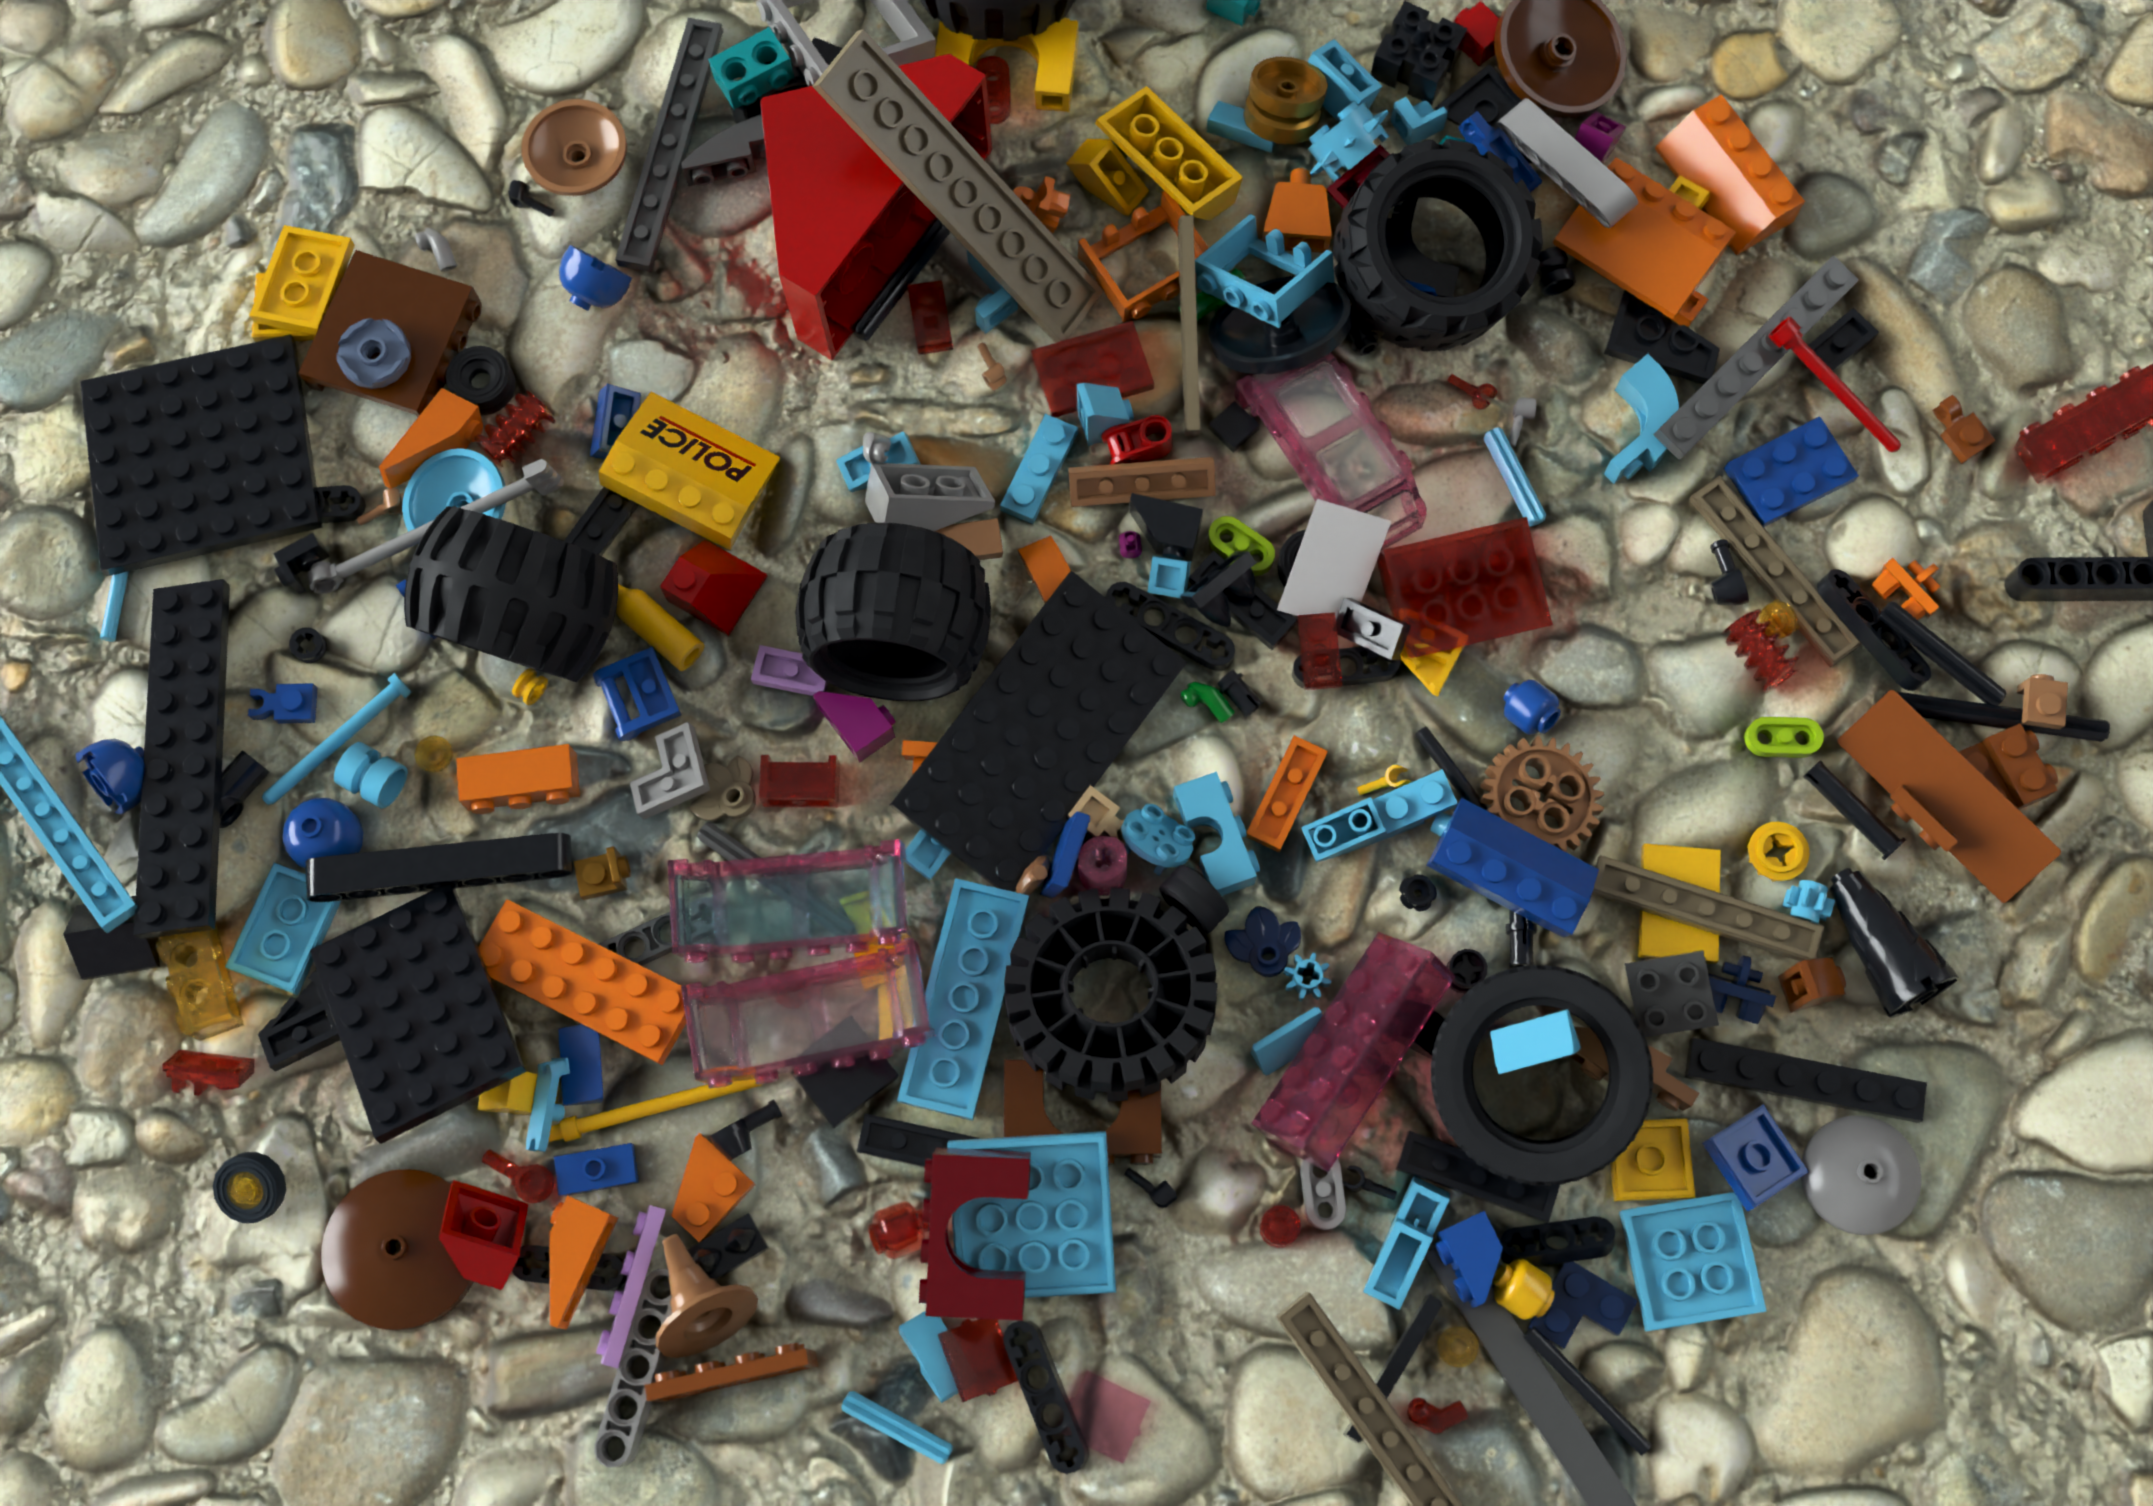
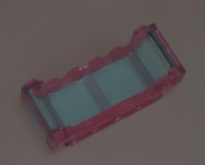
(788, 904)

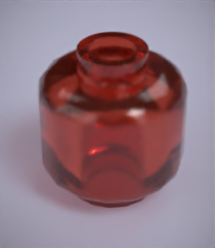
(897, 1230)

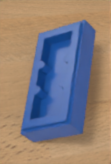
(596, 1169)

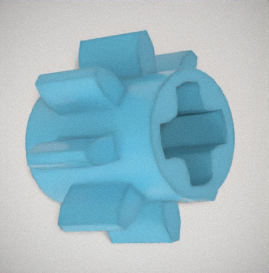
(1809, 901)
(1317, 975)

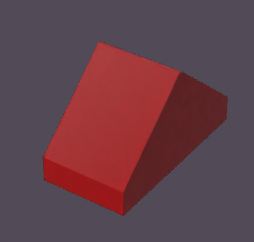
(840, 208)

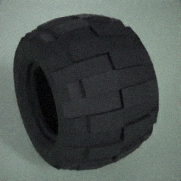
(893, 612)

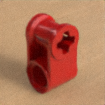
(1135, 441)

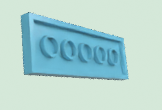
(964, 999)

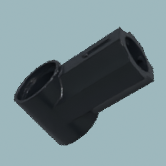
(237, 784)

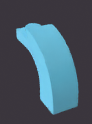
(1654, 400)

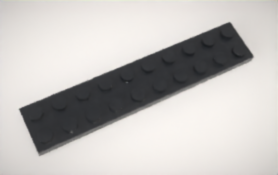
(182, 760)

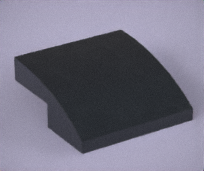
(847, 1089)

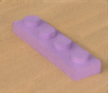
(625, 1302)

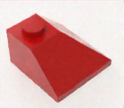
(712, 585)
(483, 1233)

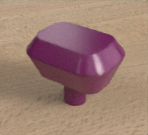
(1130, 544)

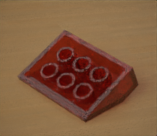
(1465, 587)

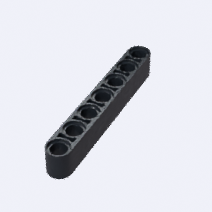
(435, 865)

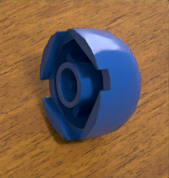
(591, 280)
(114, 772)
(320, 830)

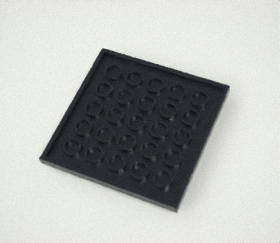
(199, 455)

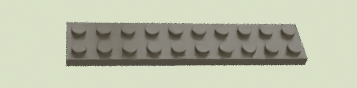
(957, 186)

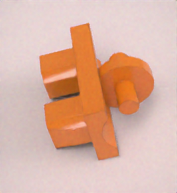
(1045, 203)
(1896, 577)

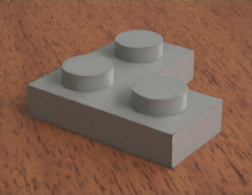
(678, 780)

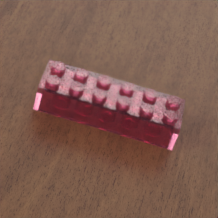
(1353, 1050)

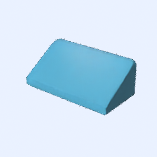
(1229, 123)
(1534, 1041)
(1285, 1043)

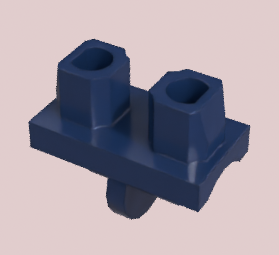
(1753, 998)

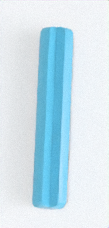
(1514, 476)
(897, 1427)

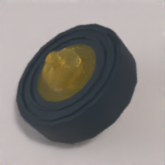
(249, 1187)

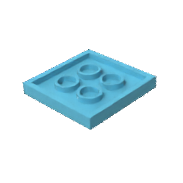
(1692, 1261)

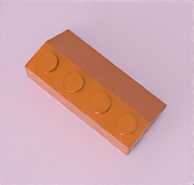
(1729, 162)

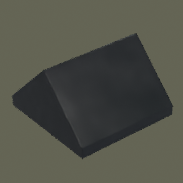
(110, 953)

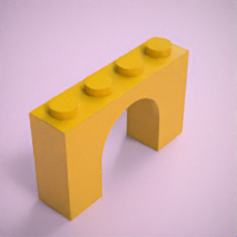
(1052, 50)

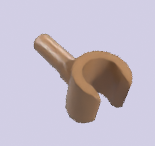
(994, 376)
(392, 505)

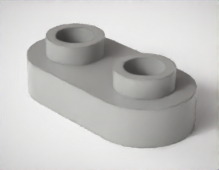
(1323, 1190)

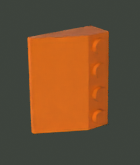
(1655, 250)

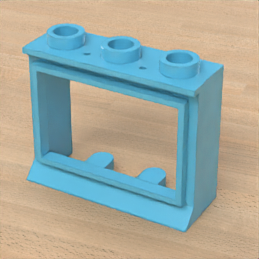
(1242, 240)

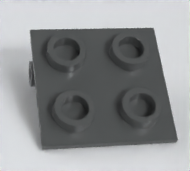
(1672, 993)

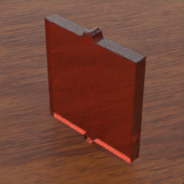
(977, 1358)

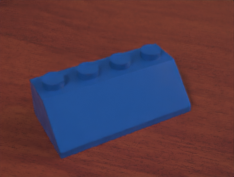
(1514, 868)

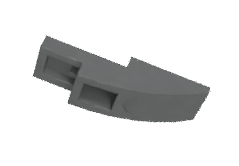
(727, 154)

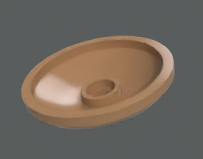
(569, 132)

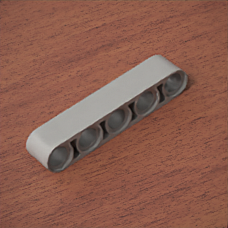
(1568, 163)
(627, 1384)

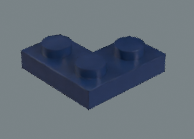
(1579, 1295)

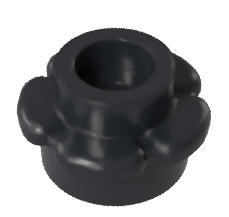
(1420, 883)

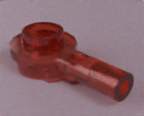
(531, 1182)

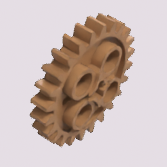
(1554, 767)

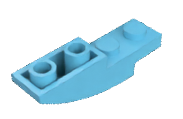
(1379, 817)

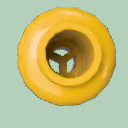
(1523, 1289)

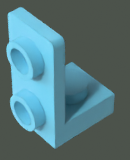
(992, 307)

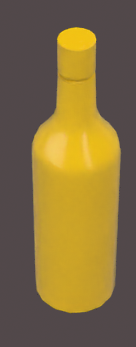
(658, 628)

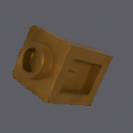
(602, 874)

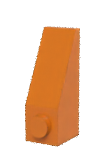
(442, 426)
(575, 1249)

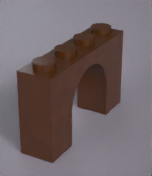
(1132, 1135)

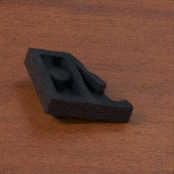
(300, 1028)

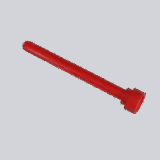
(1789, 336)

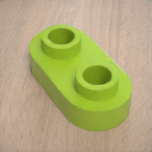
(1243, 540)
(1781, 737)

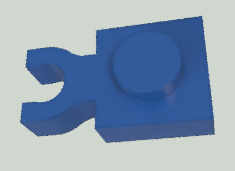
(289, 704)

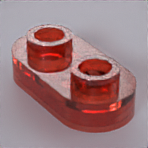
(997, 90)

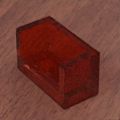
(799, 783)

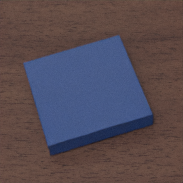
(1065, 855)
(1755, 1157)

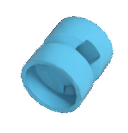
(375, 777)

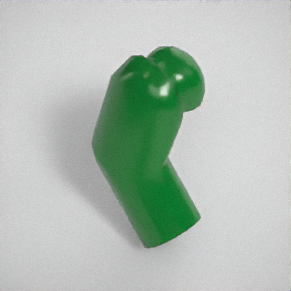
(1207, 695)

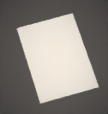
(1333, 559)

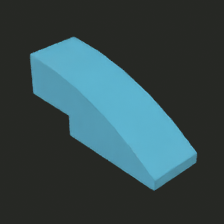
(1407, 1242)

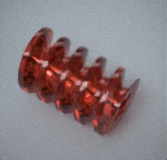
(514, 429)
(1761, 650)

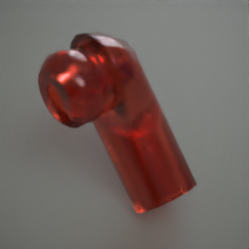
(1433, 1418)

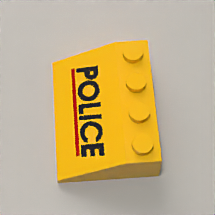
(688, 470)

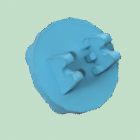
(1157, 838)

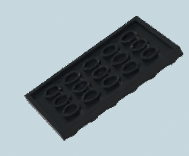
(416, 1012)

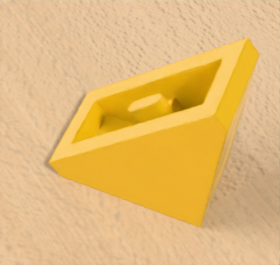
(512, 1096)

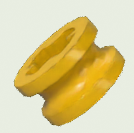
(530, 686)

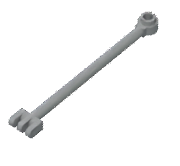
(327, 577)

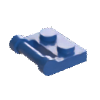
(648, 690)

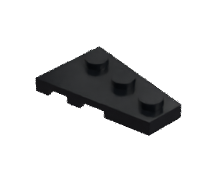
(1646, 331)

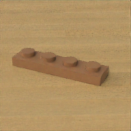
(1153, 479)

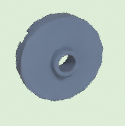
(364, 340)

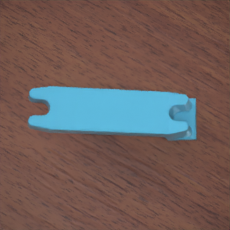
(544, 1106)

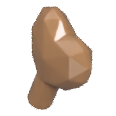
(1033, 875)

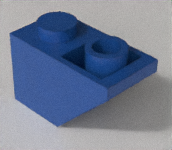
(1473, 1254)

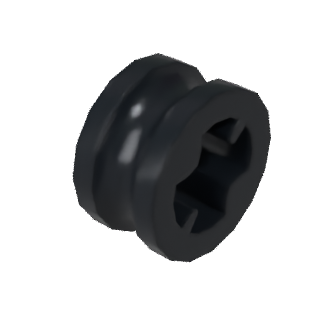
(297, 650)

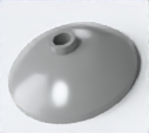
(1837, 1177)

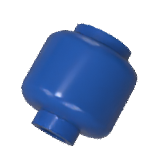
(1531, 707)

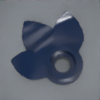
(1264, 936)

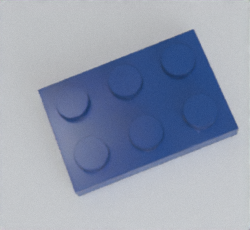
(1791, 472)

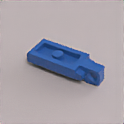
(1486, 138)

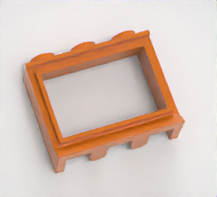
(1115, 239)

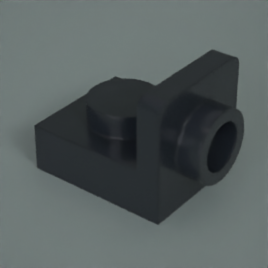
(298, 558)

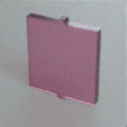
(1108, 1415)

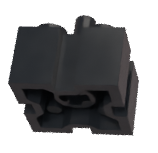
(1418, 52)

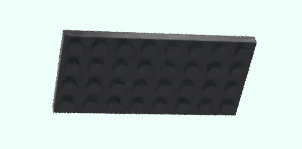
(1038, 733)

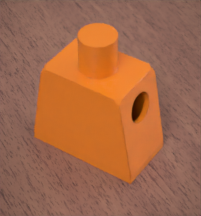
(1300, 212)

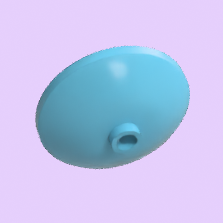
(450, 480)

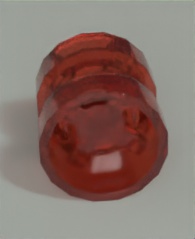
(1275, 1231)

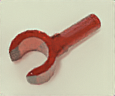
(1474, 391)

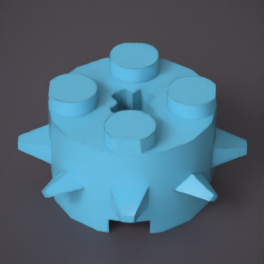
(1347, 141)

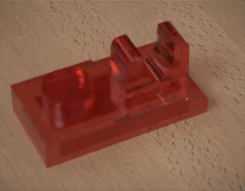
(930, 317)
(1319, 651)
(207, 1068)

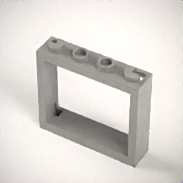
(915, 45)

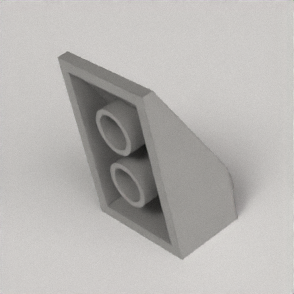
(925, 494)

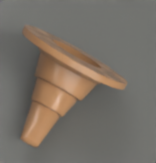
(700, 1307)

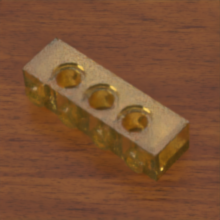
(220, 1008)

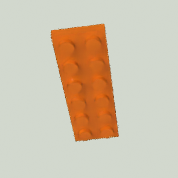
(584, 981)

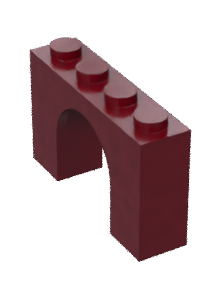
(952, 1284)

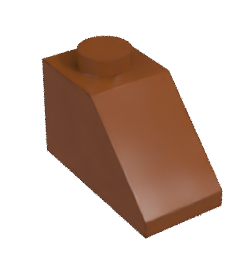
(1812, 983)

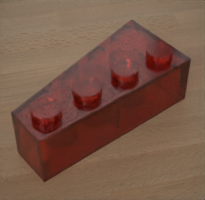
(2088, 426)

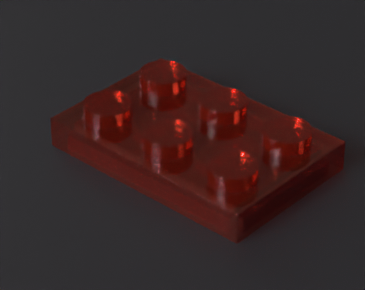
(1100, 358)

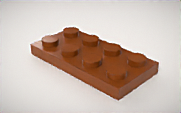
(717, 1375)

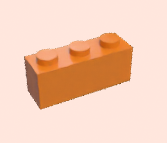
(518, 778)

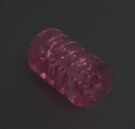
(1099, 852)

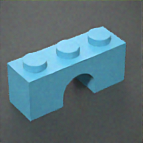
(1207, 804)

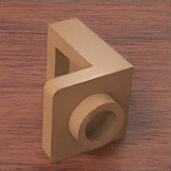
(2044, 701)

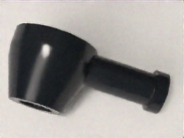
(1730, 586)
(735, 1138)

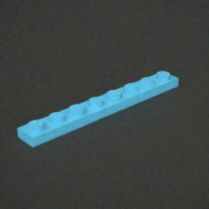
(62, 834)

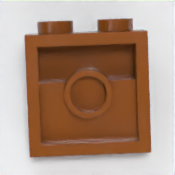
(2014, 766)

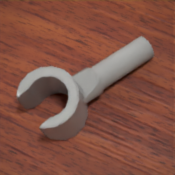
(1525, 409)

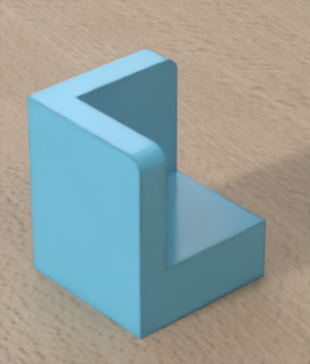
(1417, 121)

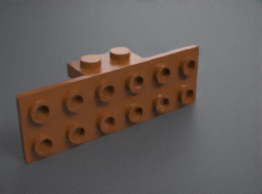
(1948, 797)

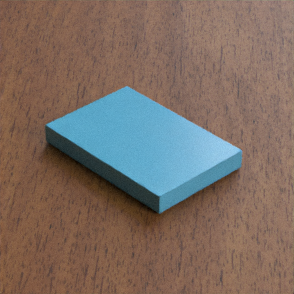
(282, 932)

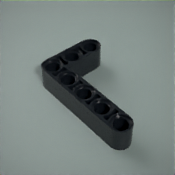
(2083, 575)

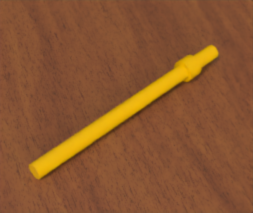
(573, 1128)

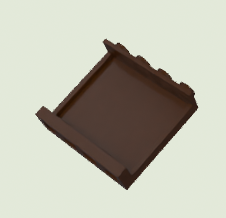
(427, 308)

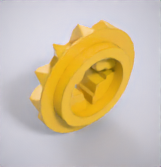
(1783, 836)

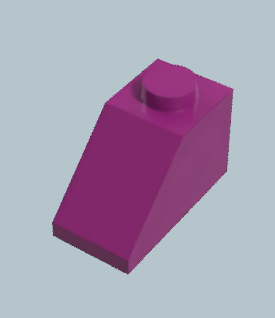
(1599, 135)
(857, 722)

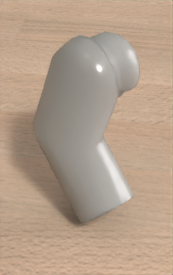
(442, 251)
(875, 447)

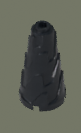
(1895, 955)

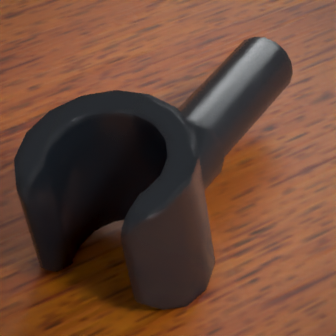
(519, 197)
(1368, 1185)
(1161, 1195)

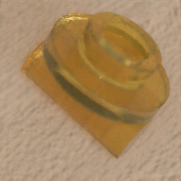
(1782, 618)

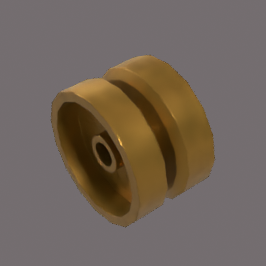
(1285, 100)

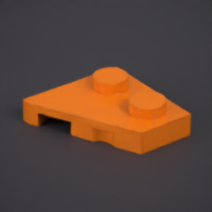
(708, 1189)

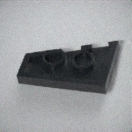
(1482, 93)

